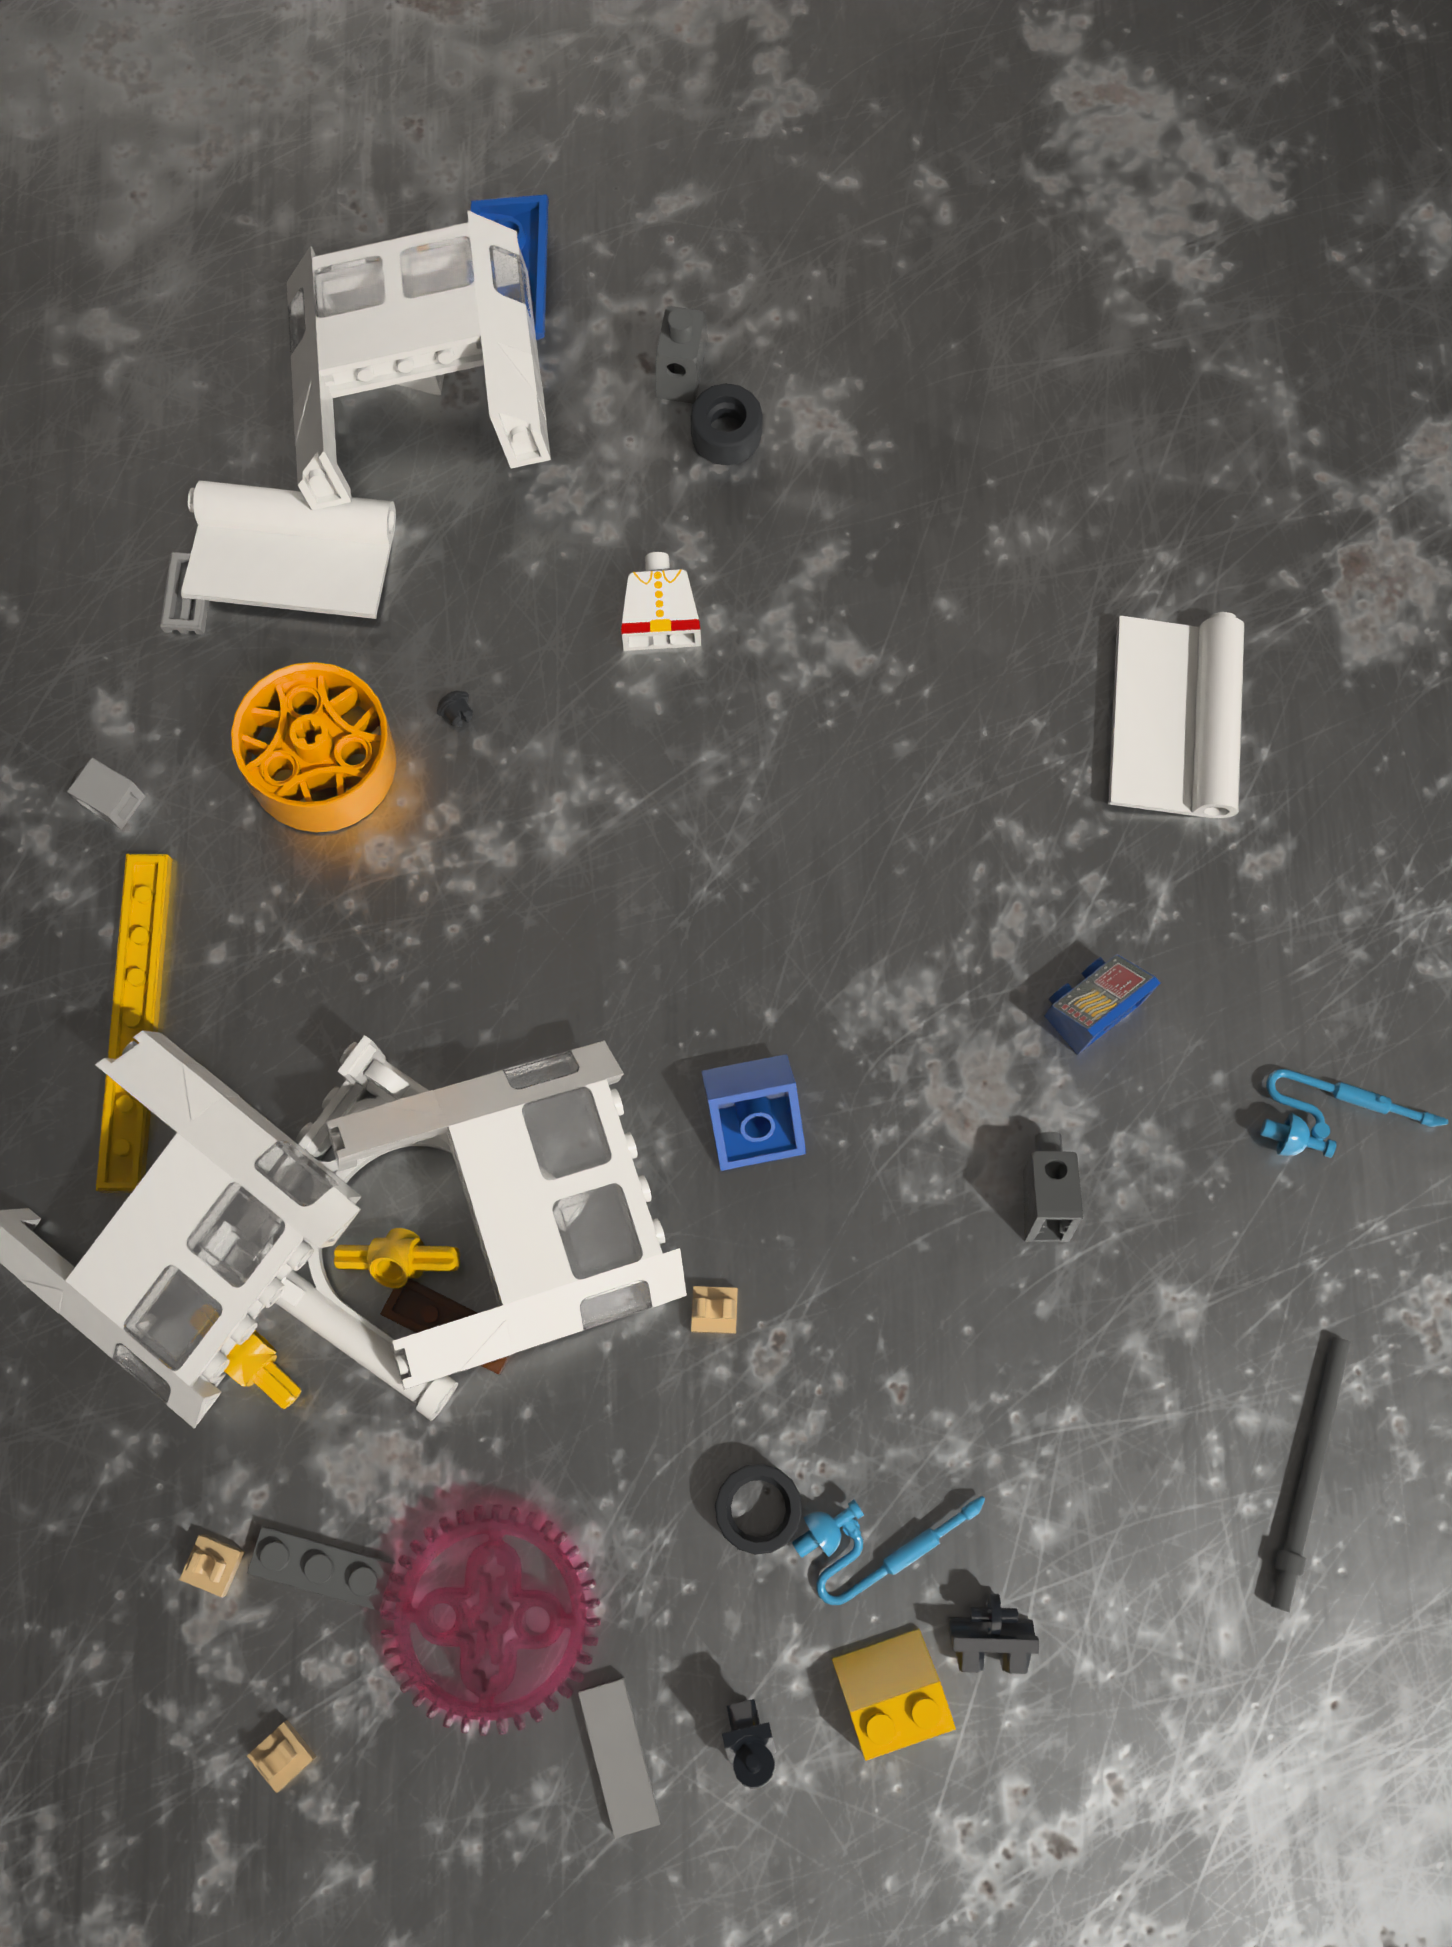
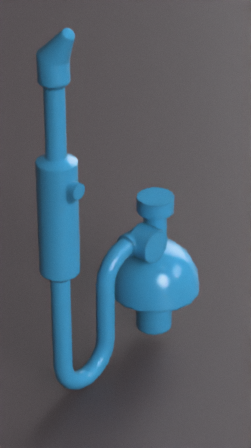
(1295, 1134)
(826, 1533)

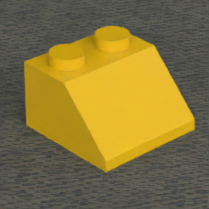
(893, 1694)

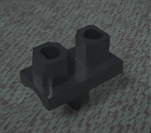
(993, 1631)
(749, 1745)

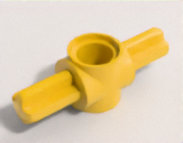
(397, 1257)
(254, 1363)

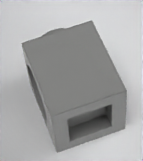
(105, 793)

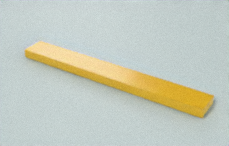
(134, 1009)

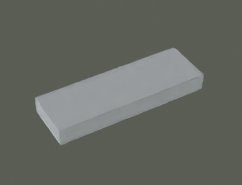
(619, 1757)

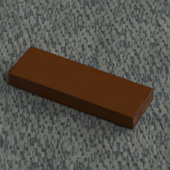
(423, 1308)

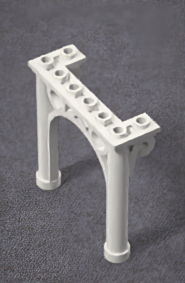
(318, 1305)

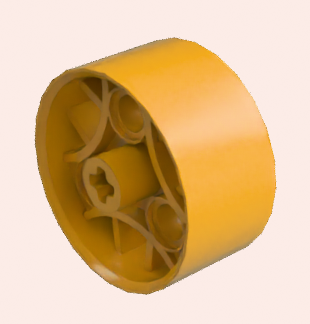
(314, 746)

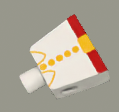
(659, 608)

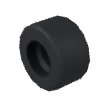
(731, 402)

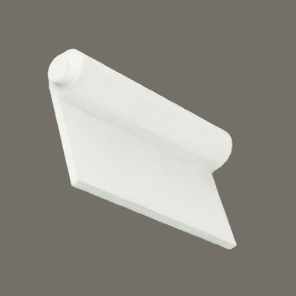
(281, 554)
(1177, 716)

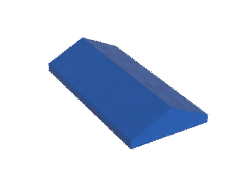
(530, 219)

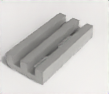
(183, 624)

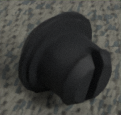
(455, 708)

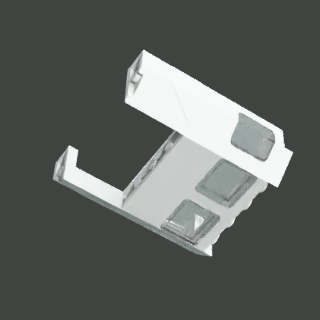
(406, 316)
(547, 1198)
(195, 1239)

